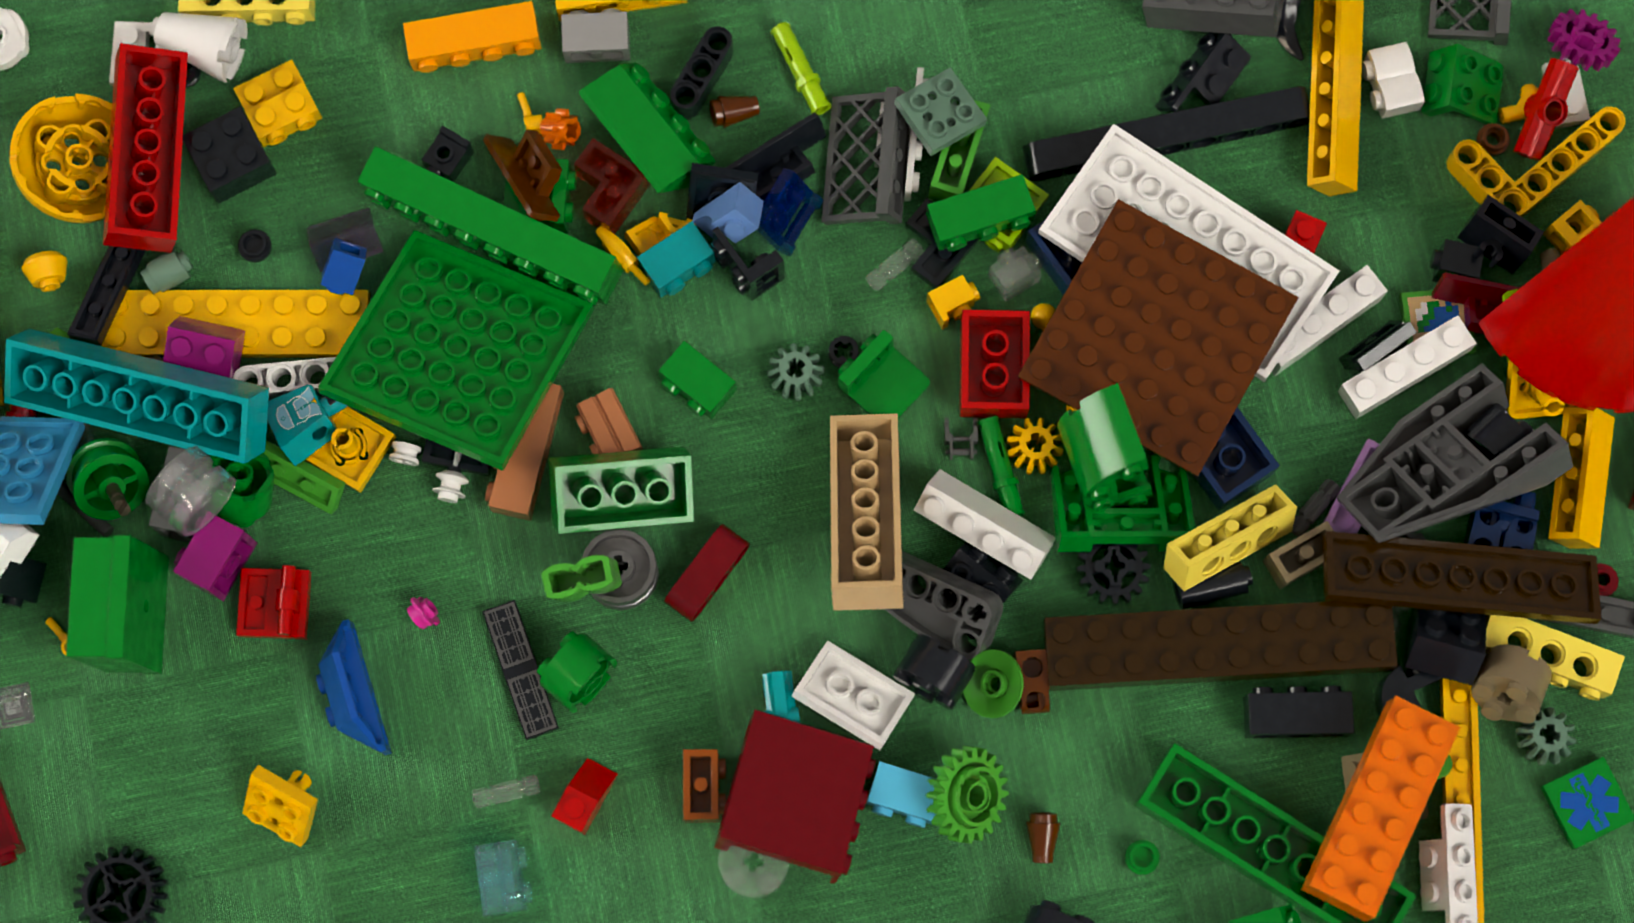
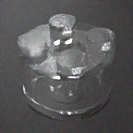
(748, 884)

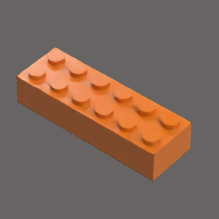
(1380, 808)

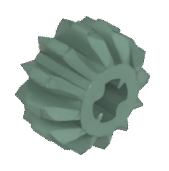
(796, 359)
(1537, 744)

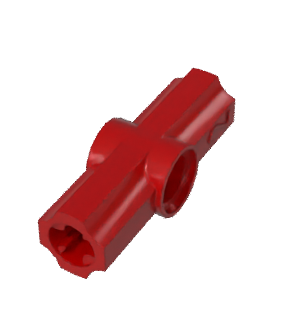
(1546, 109)

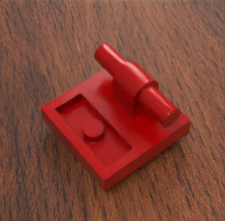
(274, 603)

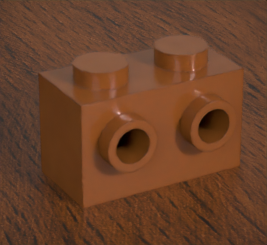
(702, 786)

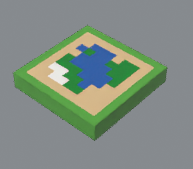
(1428, 313)

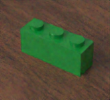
(981, 213)

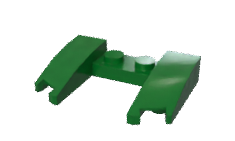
(1081, 526)

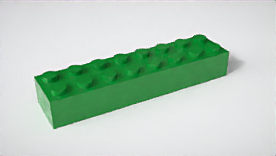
(489, 225)
(1248, 834)

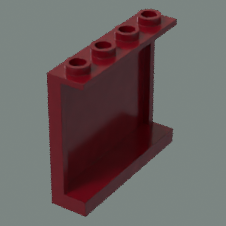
(796, 794)

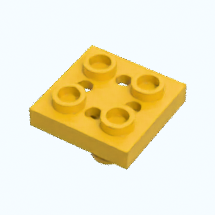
(1527, 400)
(347, 445)
(281, 804)

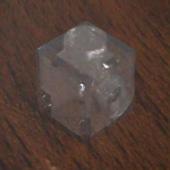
(1015, 272)

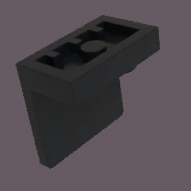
(762, 275)

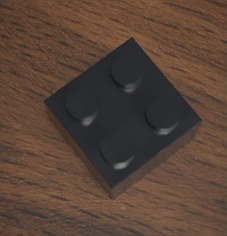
(229, 155)
(1446, 644)

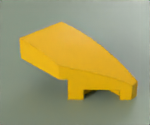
(653, 231)

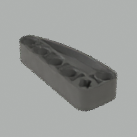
(937, 616)

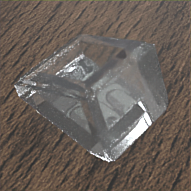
(16, 705)

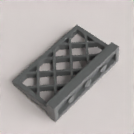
(1498, 21)
(892, 162)

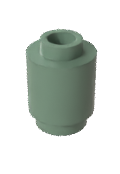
(167, 271)

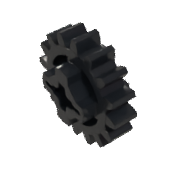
(1113, 586)

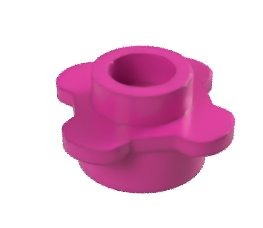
(423, 612)

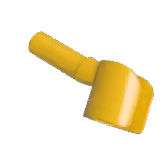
(531, 121)
(61, 634)

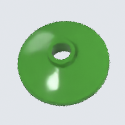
(982, 690)

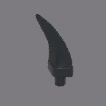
(1286, 32)

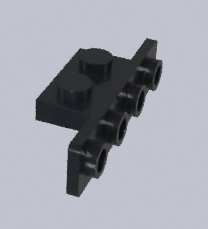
(1207, 72)
(783, 152)

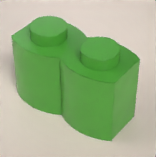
(572, 582)

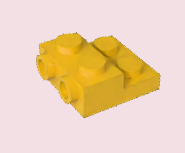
(278, 104)

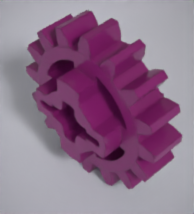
(1584, 40)

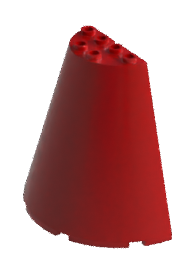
(1576, 321)

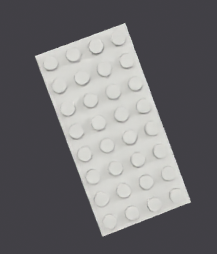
(1158, 187)

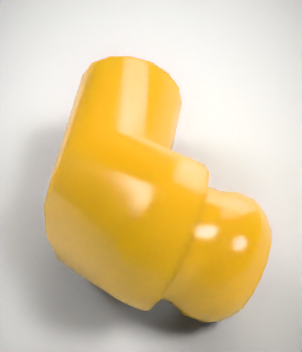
(1516, 112)

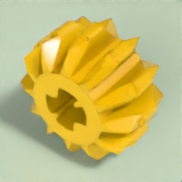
(1044, 436)

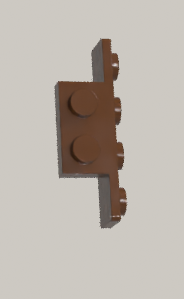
(529, 171)

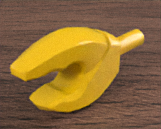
(617, 248)

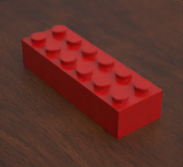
(145, 148)

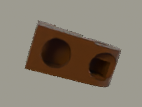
(1036, 684)

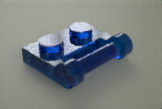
(780, 208)

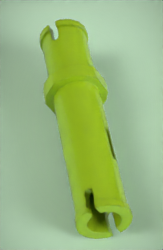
(806, 80)

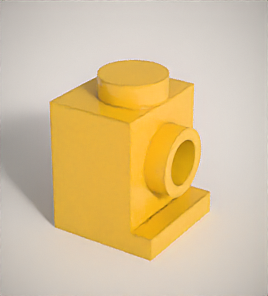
(1580, 216)
(951, 299)

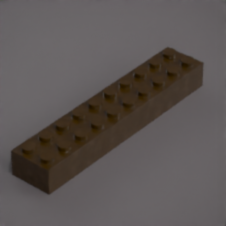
(1219, 644)

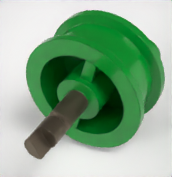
(107, 479)

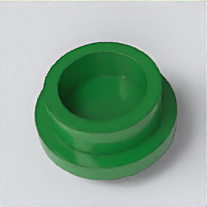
(1142, 857)

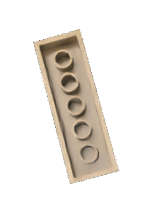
(865, 512)

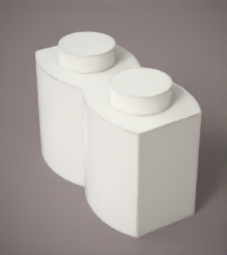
(1393, 80)

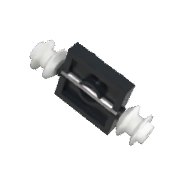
(452, 478)

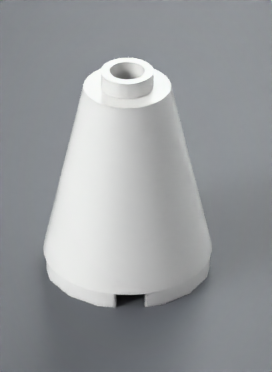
(208, 39)

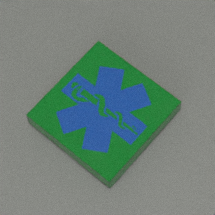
(1587, 803)

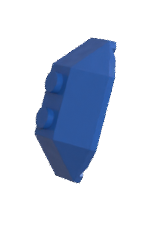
(350, 690)

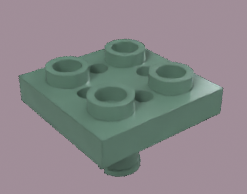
(934, 119)

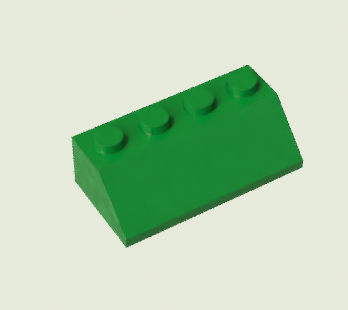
(646, 126)

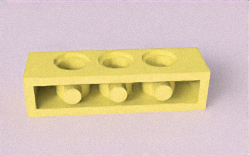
(258, 11)
(1229, 537)
(1601, 664)

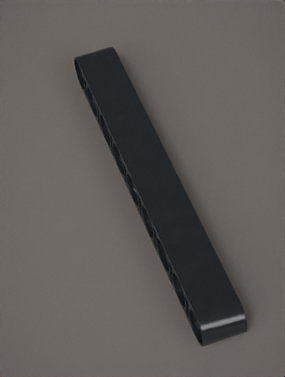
(1176, 130)

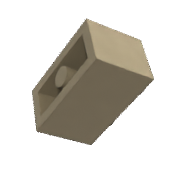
(1297, 557)

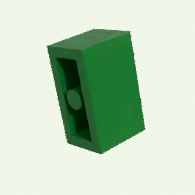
(697, 381)

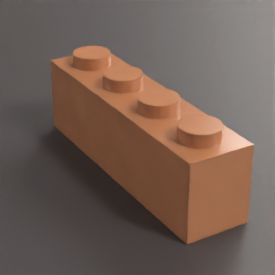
(518, 486)

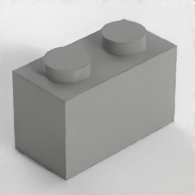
(595, 36)

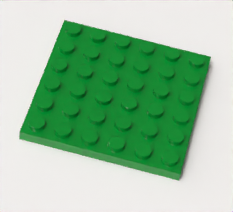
(457, 349)

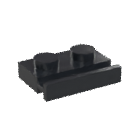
(1377, 345)

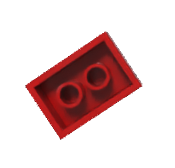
(991, 357)

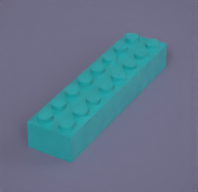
(136, 395)

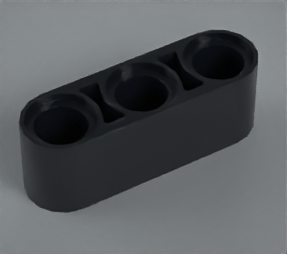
(706, 58)

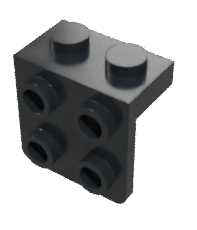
(984, 571)

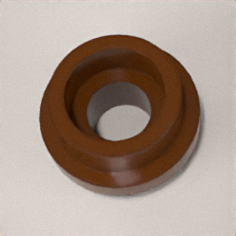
(1499, 133)

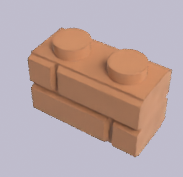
(606, 424)

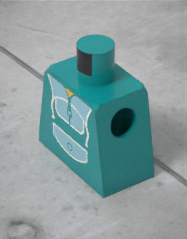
(302, 421)

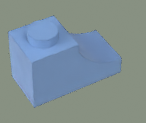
(734, 212)

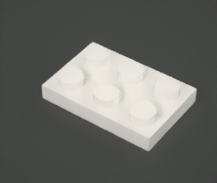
(853, 695)

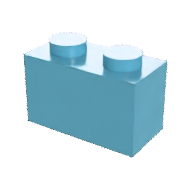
(901, 793)

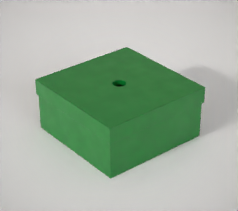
(117, 604)

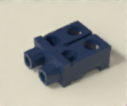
(1505, 524)

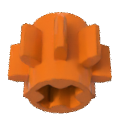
(560, 129)

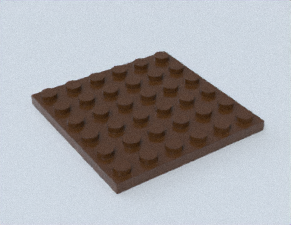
(1165, 325)

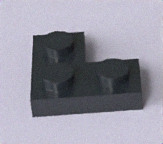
(934, 265)

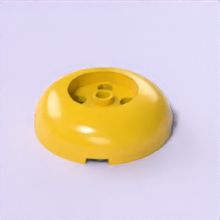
(41, 139)

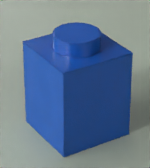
(343, 267)

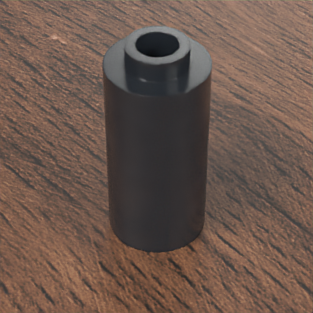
(1223, 585)

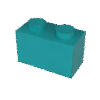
(677, 260)

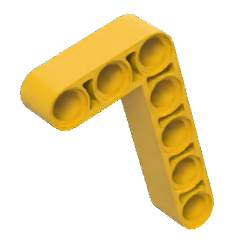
(1542, 173)

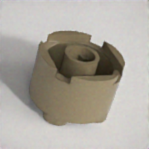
(1511, 684)

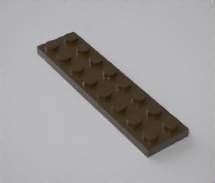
(1461, 578)

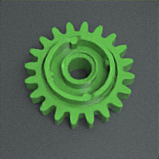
(967, 794)

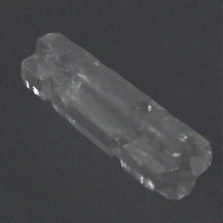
(894, 264)
(506, 791)

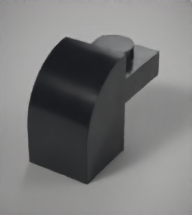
(1399, 685)

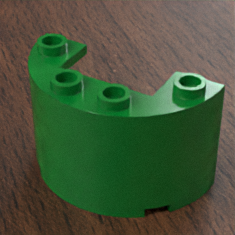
(1106, 451)

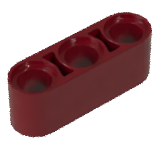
(707, 572)

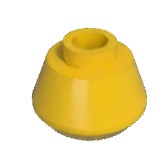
(45, 270)

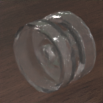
(190, 491)

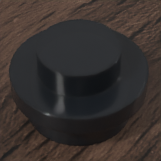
(255, 246)

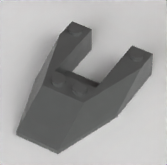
(1434, 474)

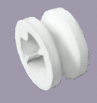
(405, 453)

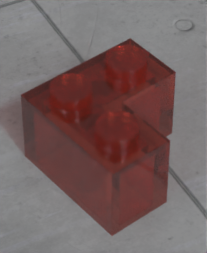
(616, 182)

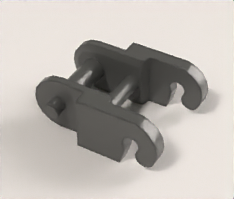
(949, 438)

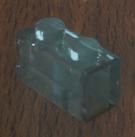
(501, 878)

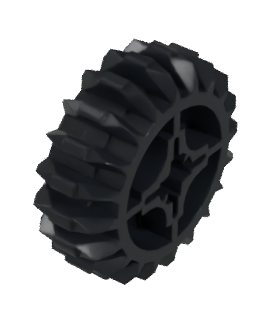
(113, 881)

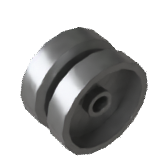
(637, 556)

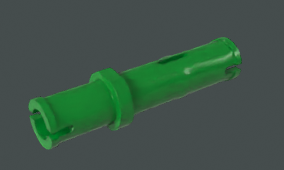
(1002, 472)

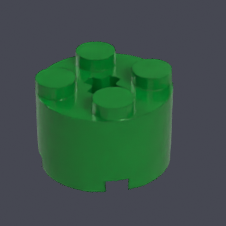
(252, 490)
(576, 671)

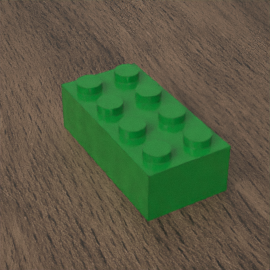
(621, 489)

